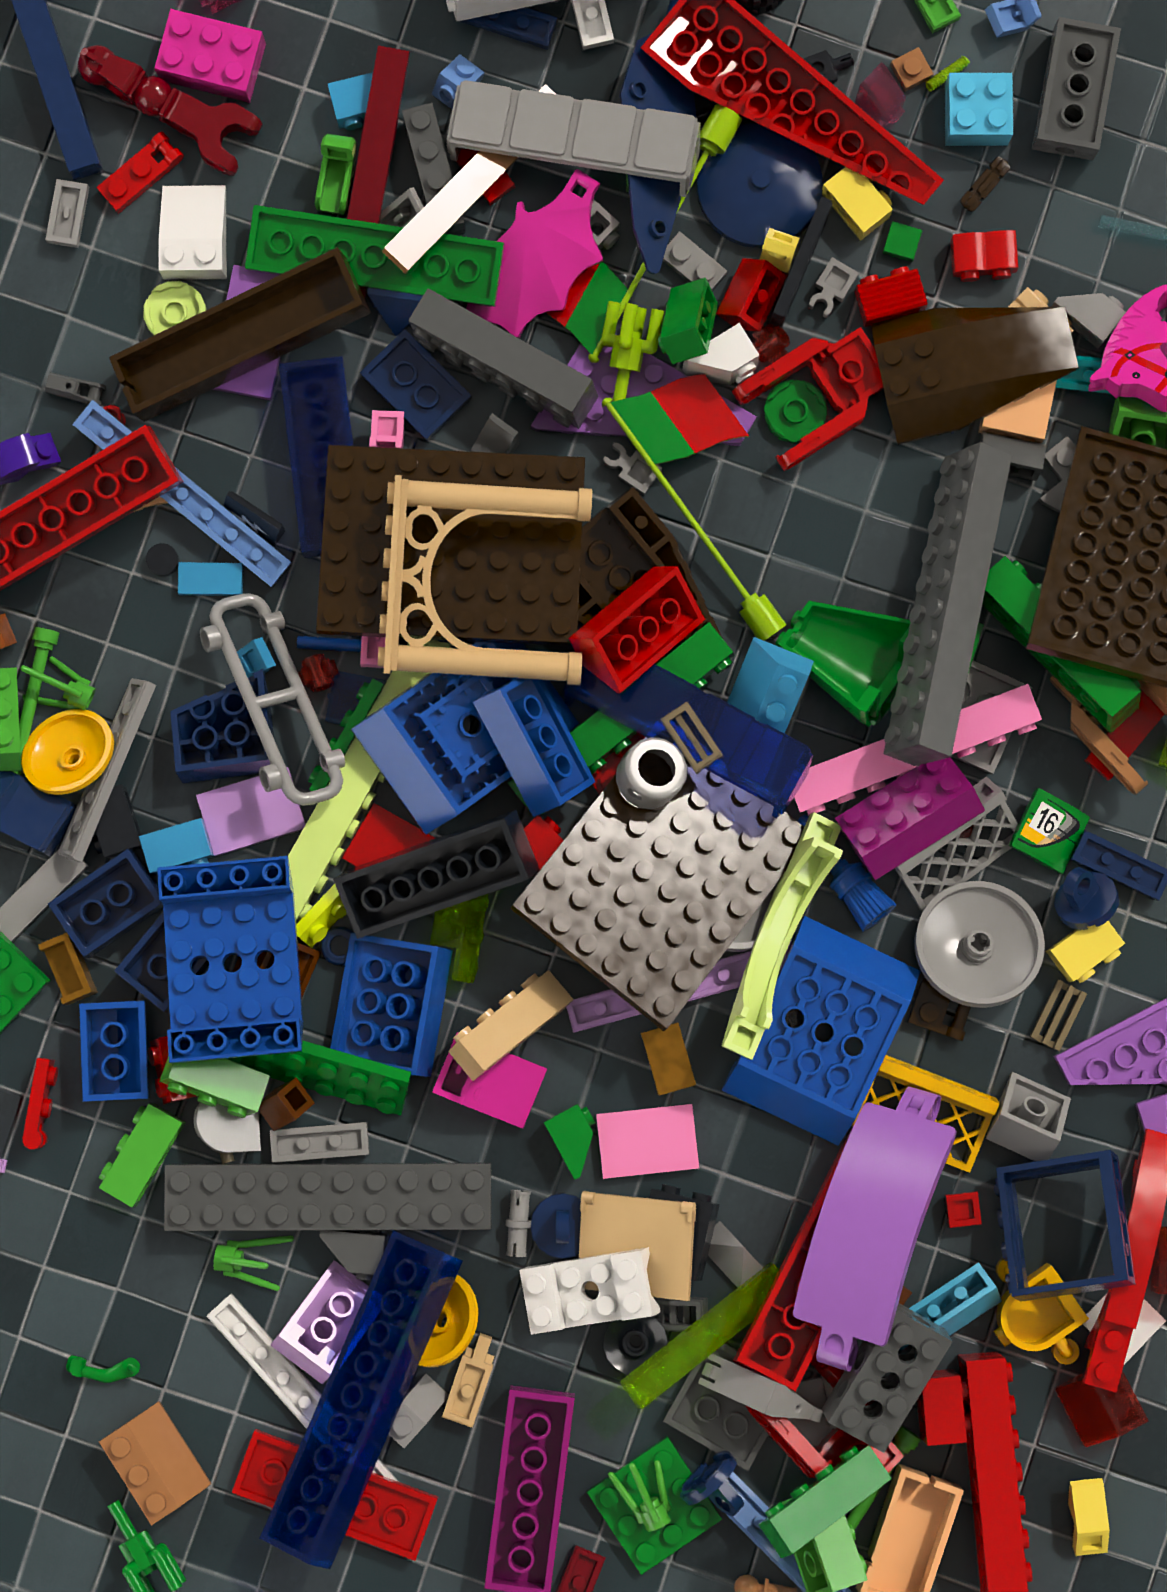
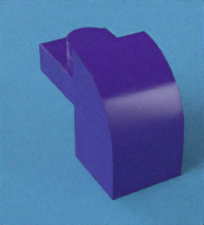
(26, 454)

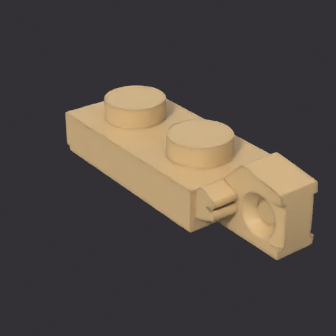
(470, 1383)

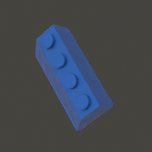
(534, 743)

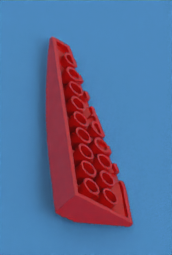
(745, 67)

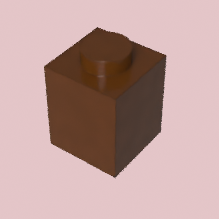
(285, 1104)

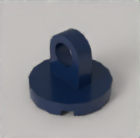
(1086, 899)
(557, 1225)
(713, 1483)

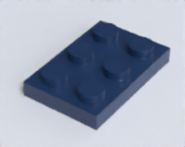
(416, 385)

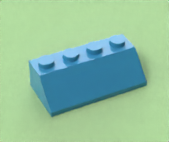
(770, 683)

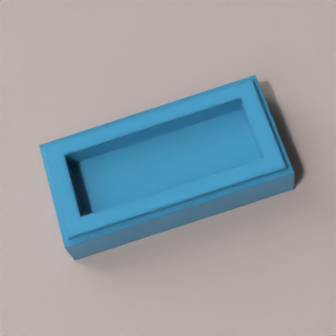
(210, 579)

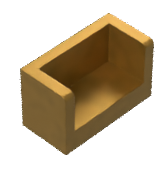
(68, 969)
(668, 1059)

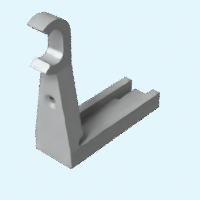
(758, 1391)

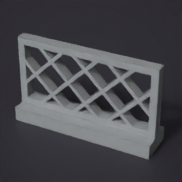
(990, 797)

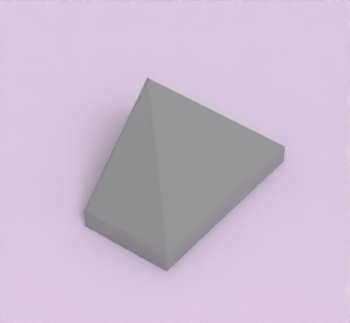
(402, 210)
(732, 1256)

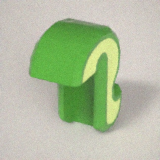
(336, 174)

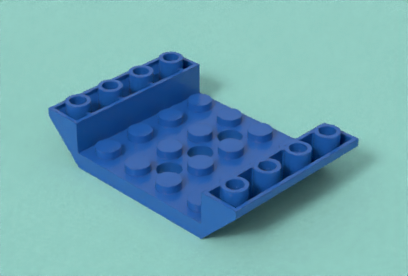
(223, 913)
(859, 997)

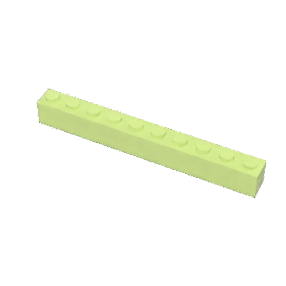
(336, 818)

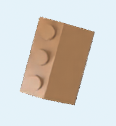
(155, 1463)

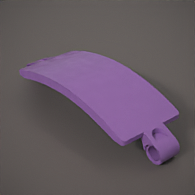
(872, 1224)

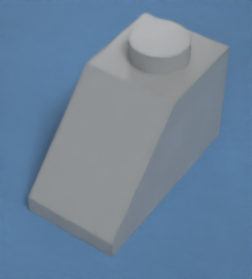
(1092, 315)
(417, 1409)

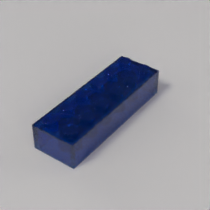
(315, 417)

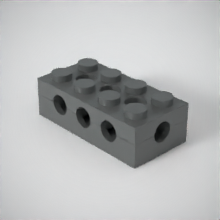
(1094, 78)
(895, 1394)

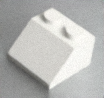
(728, 360)

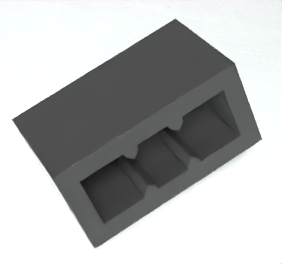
(1026, 455)

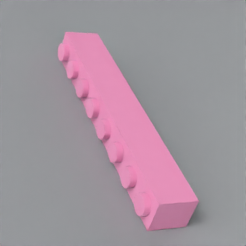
(870, 767)

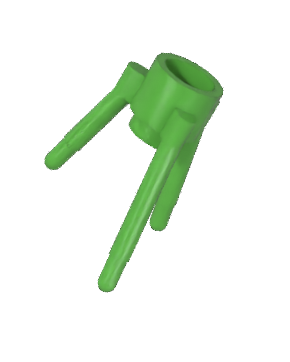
(78, 694)
(230, 1259)
(652, 1512)

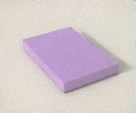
(247, 815)

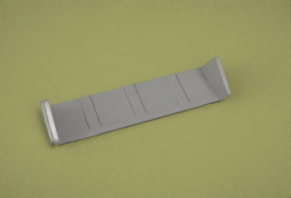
(574, 132)

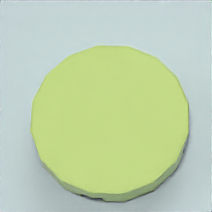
(171, 305)

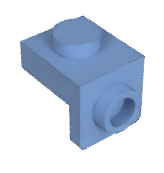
(1012, 16)
(451, 76)

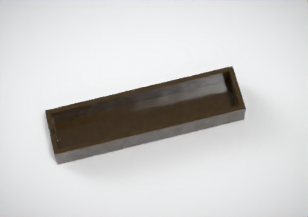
(239, 335)

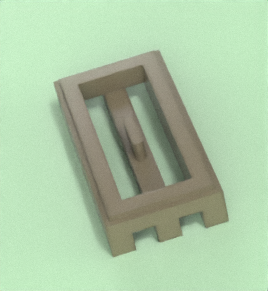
(707, 760)
(1070, 990)

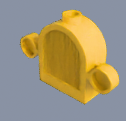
(1039, 1322)

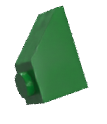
(572, 1136)

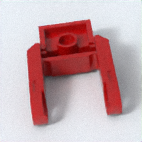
(844, 372)
(827, 1452)

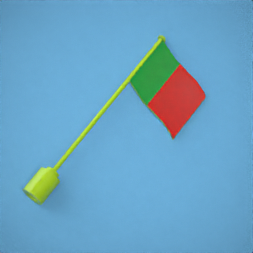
(598, 284)
(675, 425)

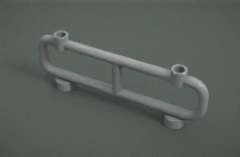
(276, 774)

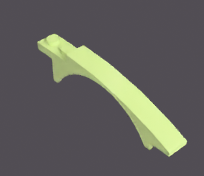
(807, 869)

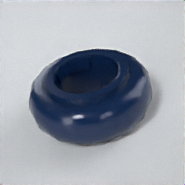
(325, 946)

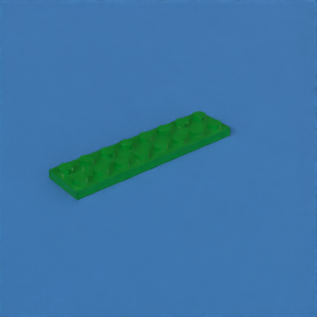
(453, 267)

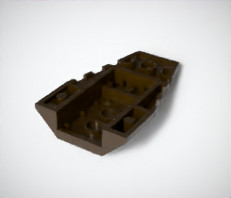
(967, 362)
(620, 548)

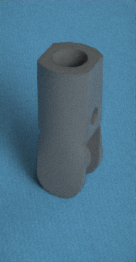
(71, 388)

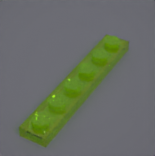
(699, 1339)

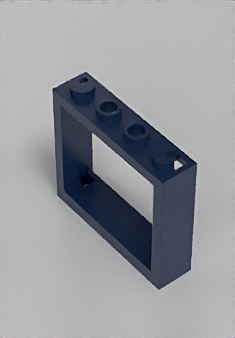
(1116, 1217)

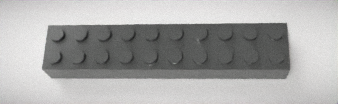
(947, 605)
(328, 1196)

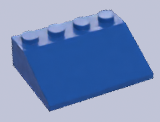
(392, 1002)

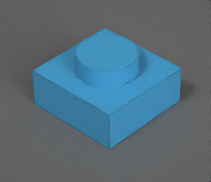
(256, 657)

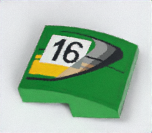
(1049, 830)

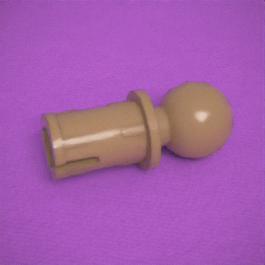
(749, 1583)

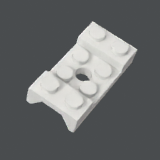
(558, 1298)

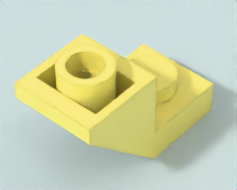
(779, 249)
(1090, 1516)

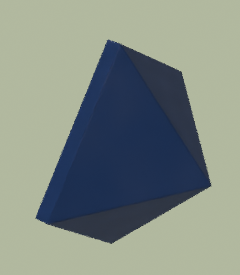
(394, 307)

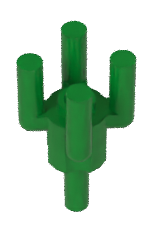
(144, 1556)

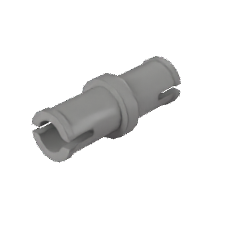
(518, 1223)

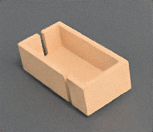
(911, 1532)

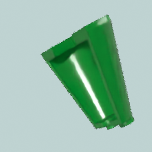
(852, 655)

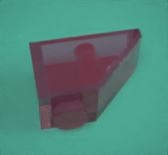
(881, 96)

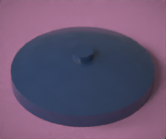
(759, 186)

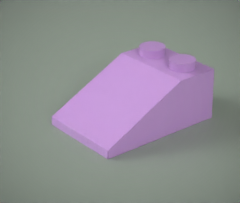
(322, 1322)

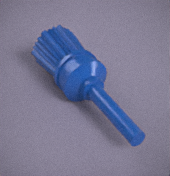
(858, 891)

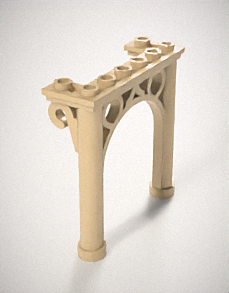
(475, 501)

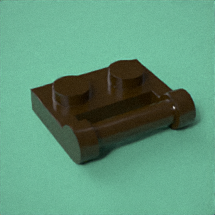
(930, 1011)

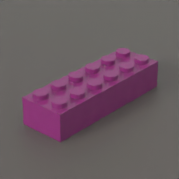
(529, 1490)

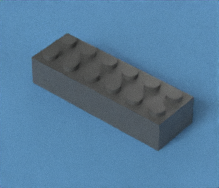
(503, 359)

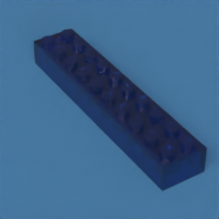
(360, 1401)

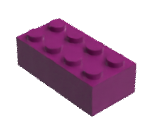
(909, 815)

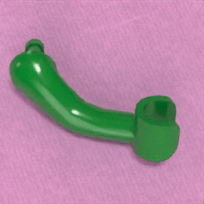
(124, 1369)

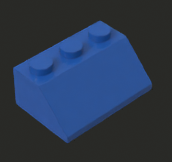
(114, 1051)

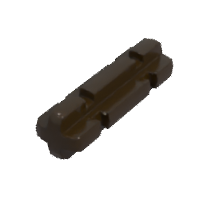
(985, 184)

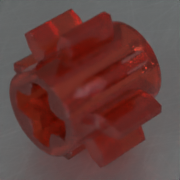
(771, 343)
(318, 672)

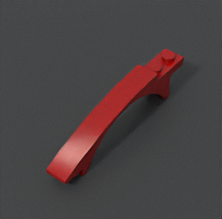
(1123, 1305)

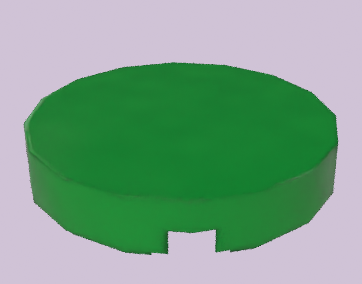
(794, 410)

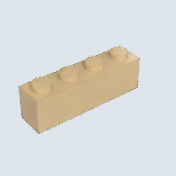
(510, 1025)

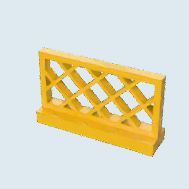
(950, 1092)

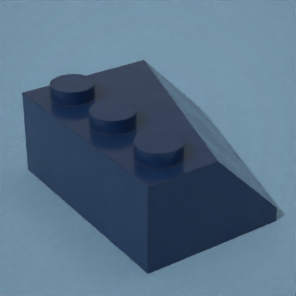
(218, 736)

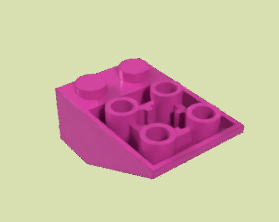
(500, 1092)

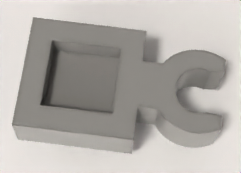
(834, 283)
(634, 469)

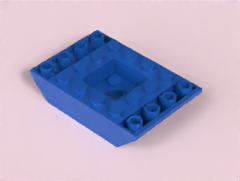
(428, 753)

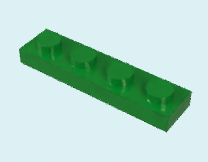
(367, 695)

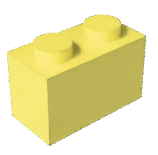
(857, 201)
(1084, 949)

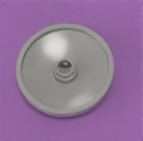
(979, 944)

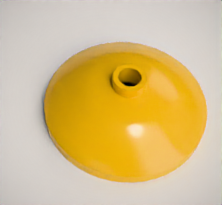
(67, 751)
(454, 1337)

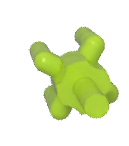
(629, 346)

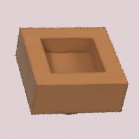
(911, 69)

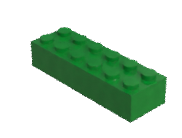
(1013, 602)

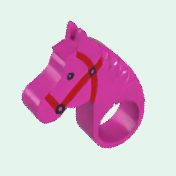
(1137, 353)

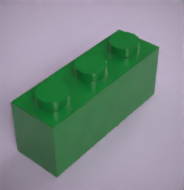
(688, 321)

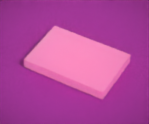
(647, 1141)

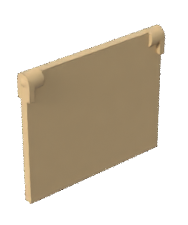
(632, 1223)

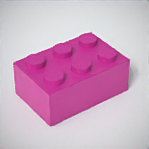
(210, 55)

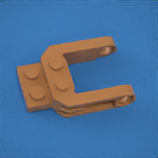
(1086, 729)

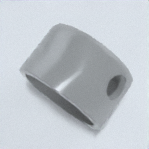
(629, 778)

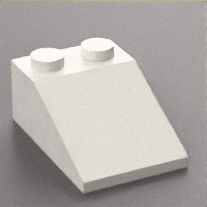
(193, 233)

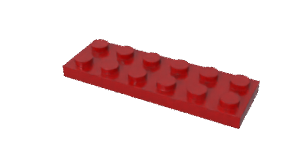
(386, 1516)

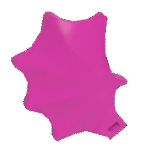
(544, 257)

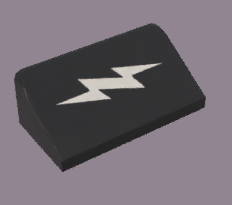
(254, 518)

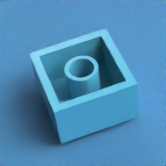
(978, 109)

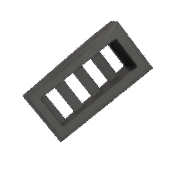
(701, 1308)

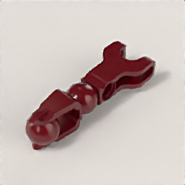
(177, 109)

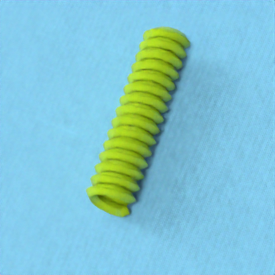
(941, 77)

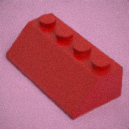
(638, 627)

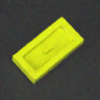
(321, 917)

